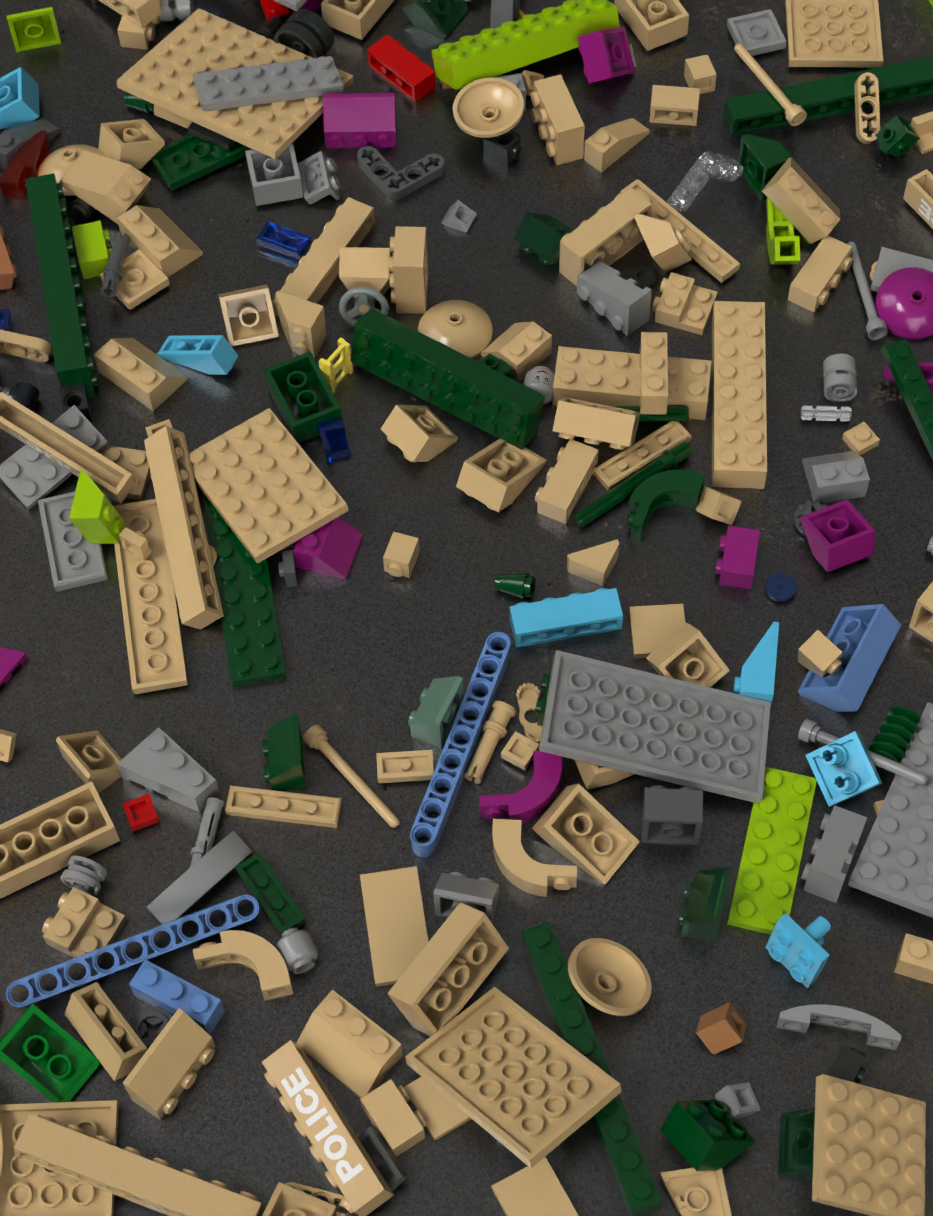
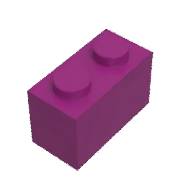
(738, 558)

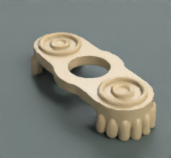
(527, 699)

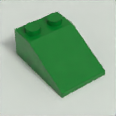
(46, 1055)

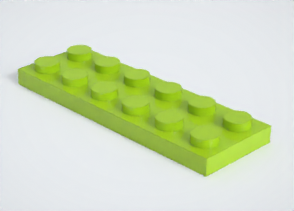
(772, 851)

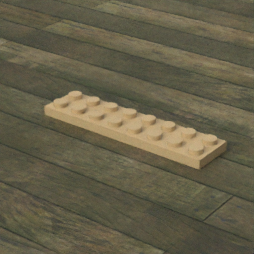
(149, 605)

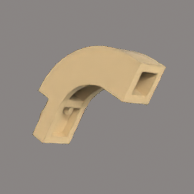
(523, 870)
(253, 952)

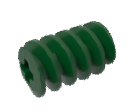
(895, 733)

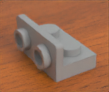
(319, 177)

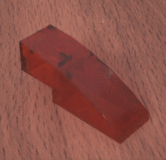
(24, 165)

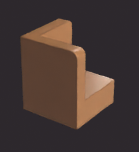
(721, 1028)

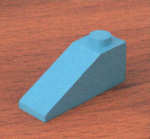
(200, 352)
(758, 671)

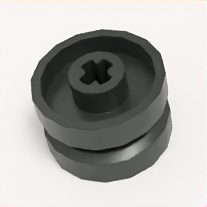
(306, 34)

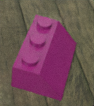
(360, 120)

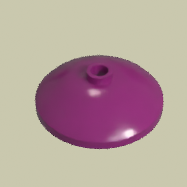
(903, 314)

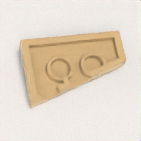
(697, 1192)

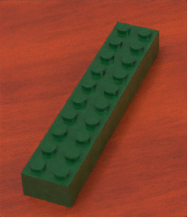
(61, 284)

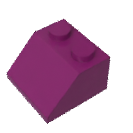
(606, 54)
(838, 535)
(329, 549)

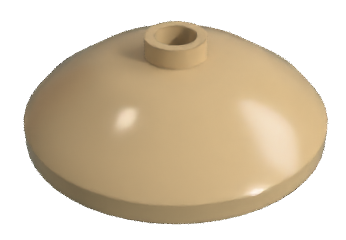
(488, 107)
(62, 159)
(467, 335)
(609, 977)

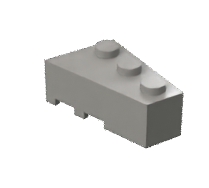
(615, 297)
(169, 770)
(833, 853)

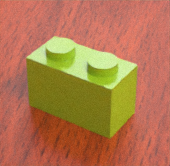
(91, 248)

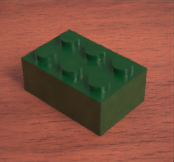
(301, 395)

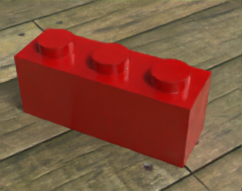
(401, 68)

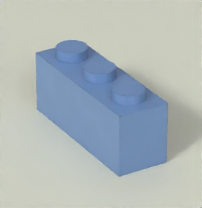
(172, 993)

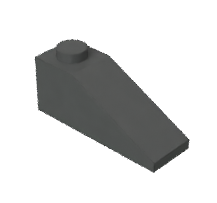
(14, 138)

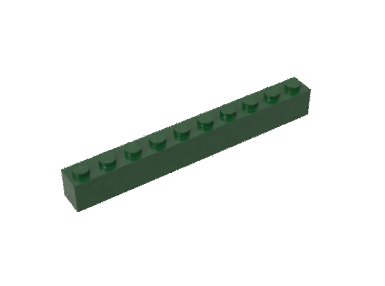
(829, 96)
(574, 1027)

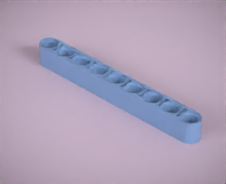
(460, 754)
(122, 961)

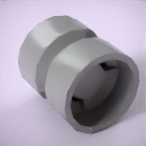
(183, 9)
(840, 377)

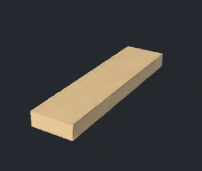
(640, 454)
(283, 806)

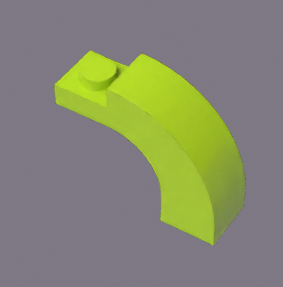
(781, 242)

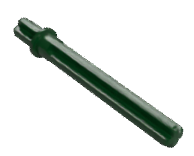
(665, 462)

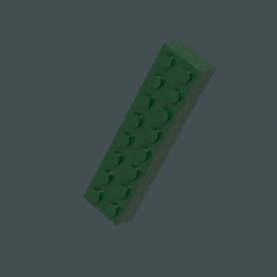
(447, 378)

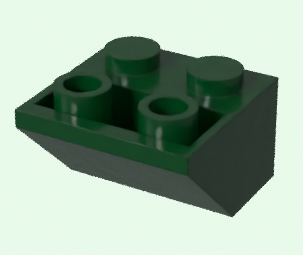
(706, 1133)

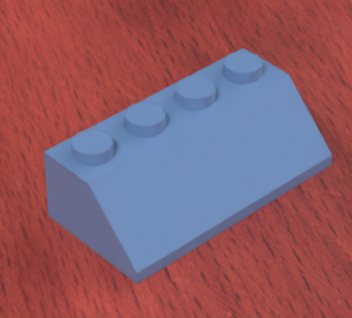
(864, 638)

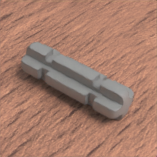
(826, 413)

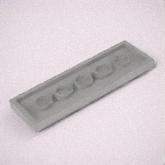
(267, 83)

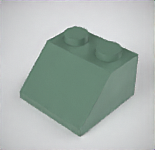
(437, 710)

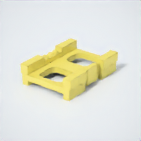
(344, 363)

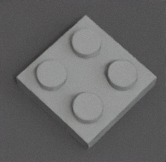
(757, 32)

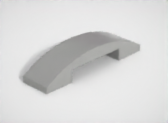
(199, 878)
(878, 1032)

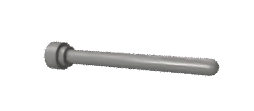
(875, 327)
(812, 732)

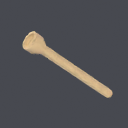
(794, 113)
(316, 738)

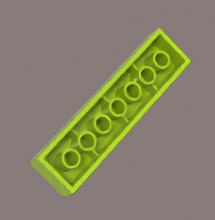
(521, 41)

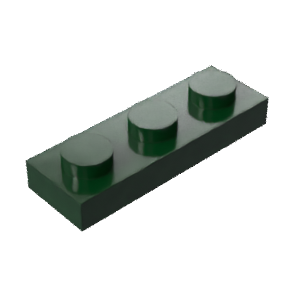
(270, 893)

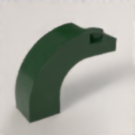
(663, 489)

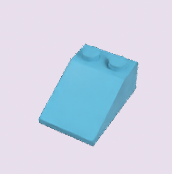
(18, 99)

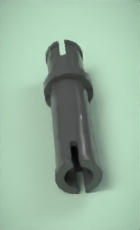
(113, 272)

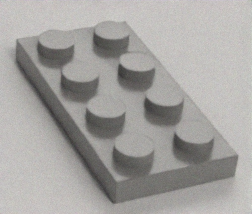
(34, 475)

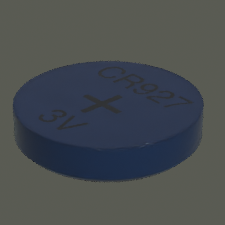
(780, 587)

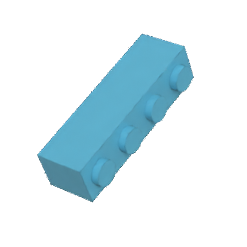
(566, 617)

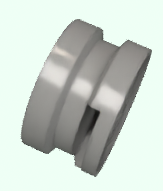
(83, 874)

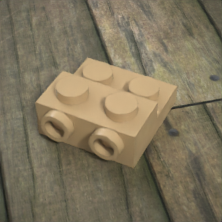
(684, 304)
(82, 925)

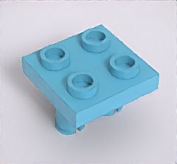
(843, 769)
(799, 948)

